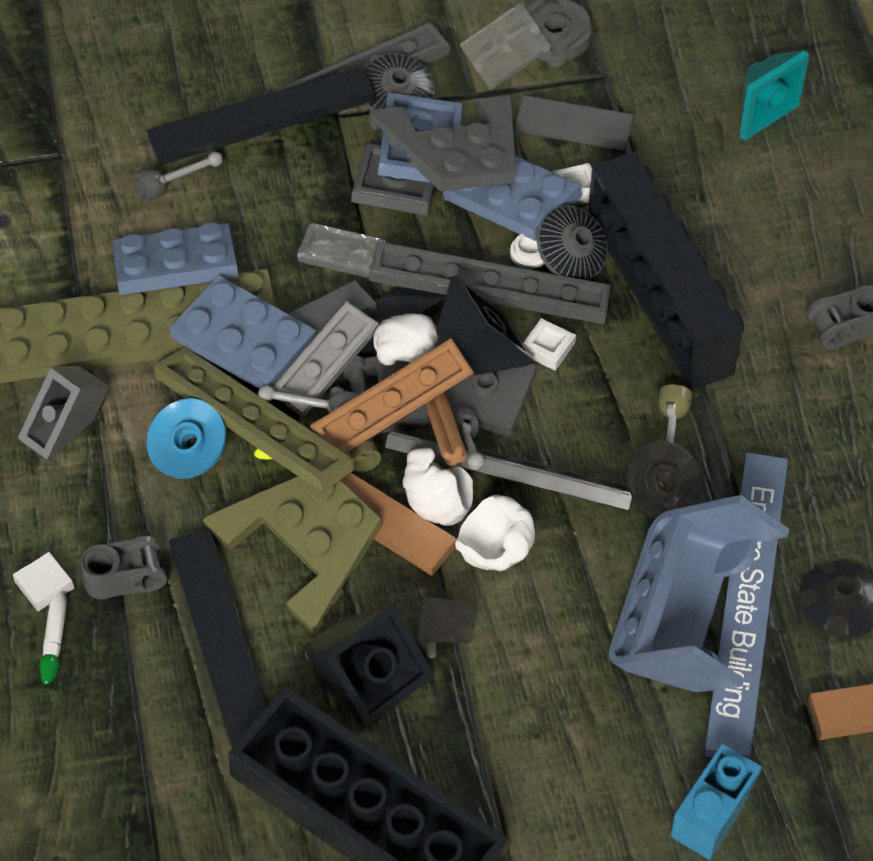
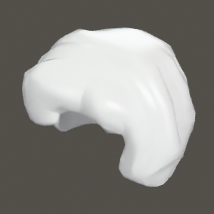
(405, 338)
(437, 492)
(496, 534)

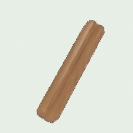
(446, 430)

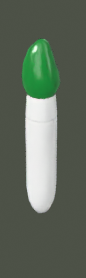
(53, 637)

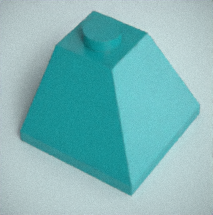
(771, 90)

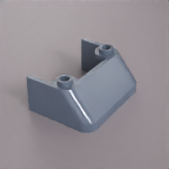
(678, 589)

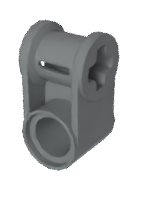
(843, 317)
(124, 568)

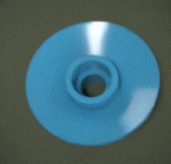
(172, 431)

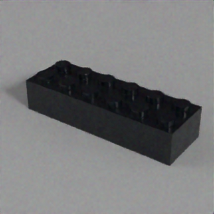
(665, 271)
(353, 791)

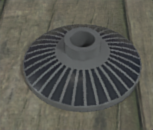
(398, 66)
(560, 248)

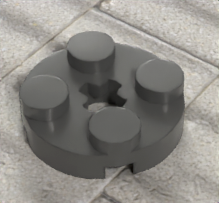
(574, 34)

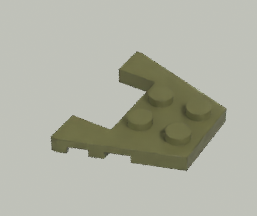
(321, 528)

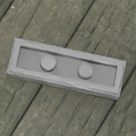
(327, 356)

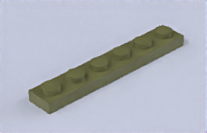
(255, 419)

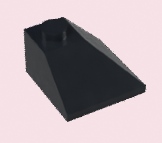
(480, 331)
(369, 662)

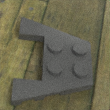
(457, 155)

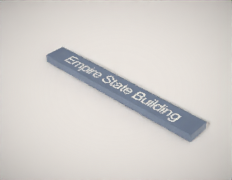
(747, 616)

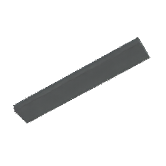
(421, 43)
(494, 281)
(523, 471)

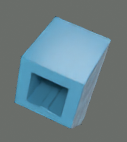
(715, 802)

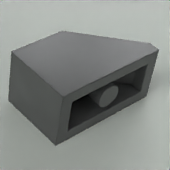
(62, 409)

